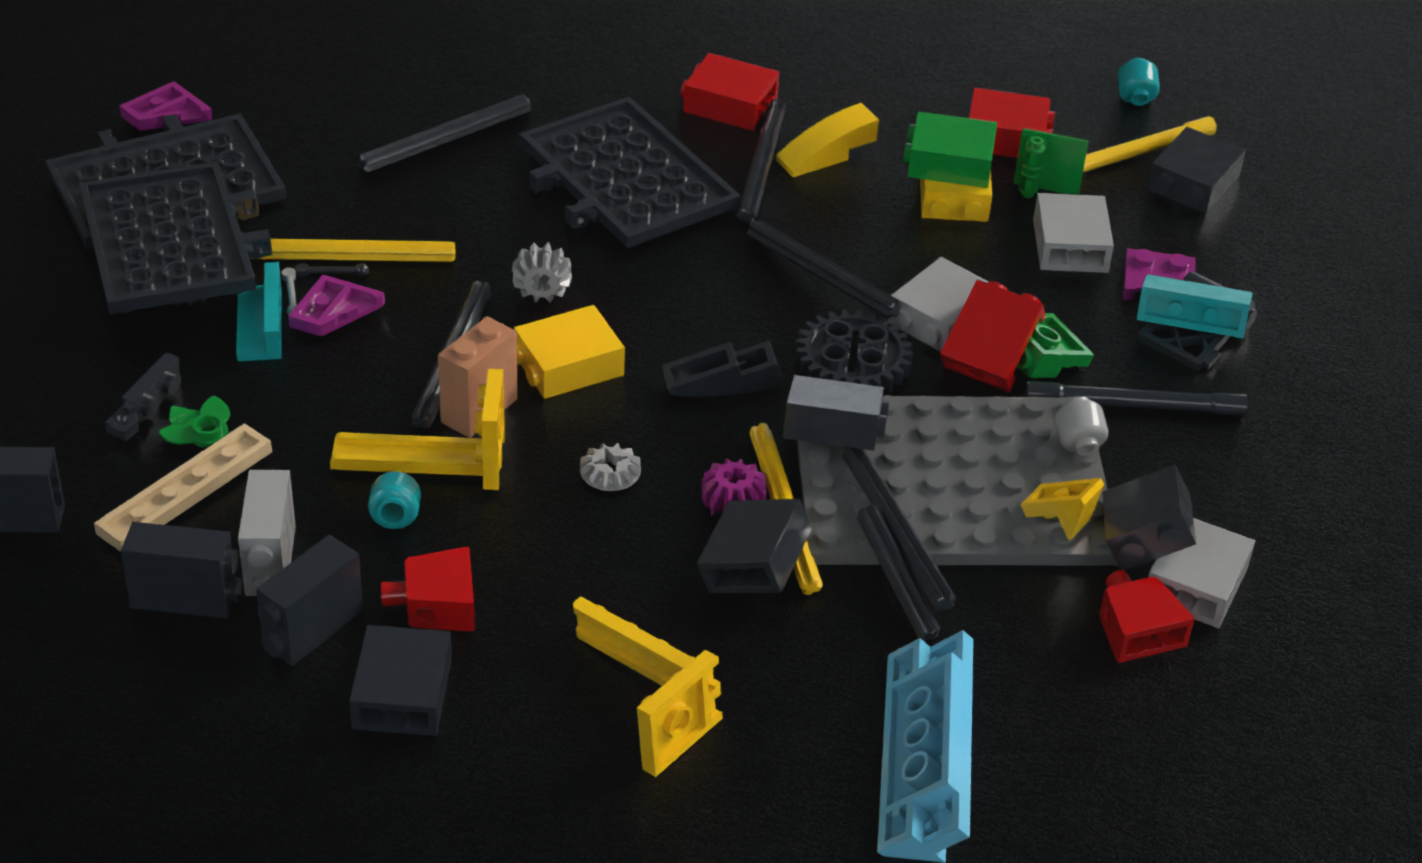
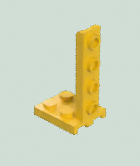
(434, 453)
(679, 709)

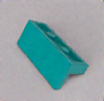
(1194, 306)
(261, 319)

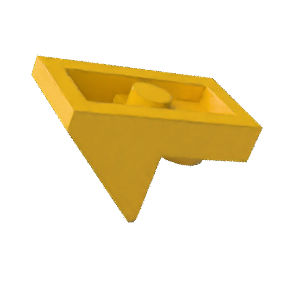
(1068, 500)

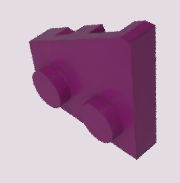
(148, 110)
(1144, 262)
(332, 305)

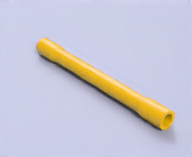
(1145, 145)

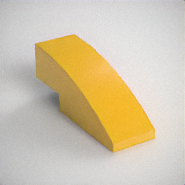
(829, 141)

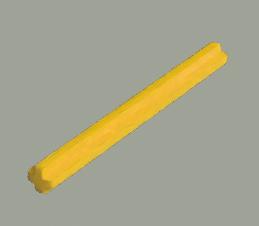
(362, 250)
(779, 488)

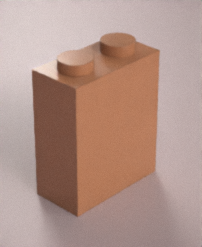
(466, 366)

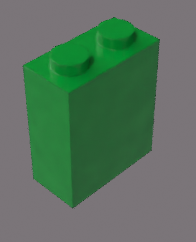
(950, 149)

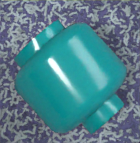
(1138, 80)
(394, 500)

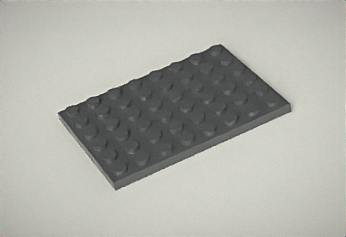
(960, 481)

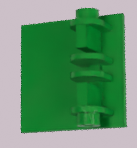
(1049, 163)

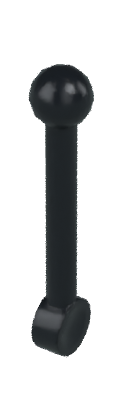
(304, 270)

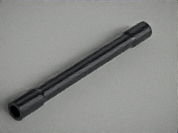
(1214, 403)

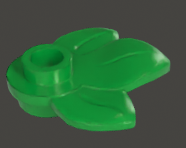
(196, 426)

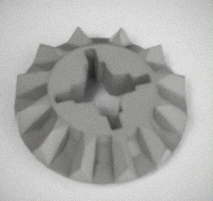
(601, 476)

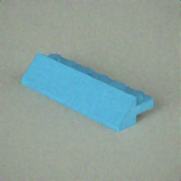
(927, 749)

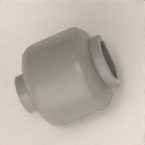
(1081, 426)

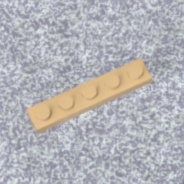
(186, 484)

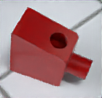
(435, 591)
(1142, 617)

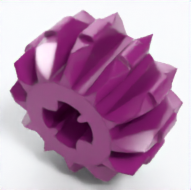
(731, 483)

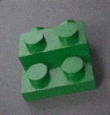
(1051, 349)

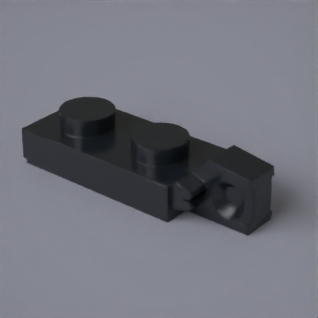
(145, 397)

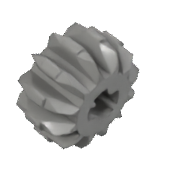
(541, 272)

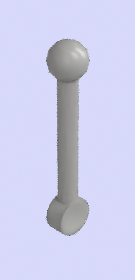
(289, 276)

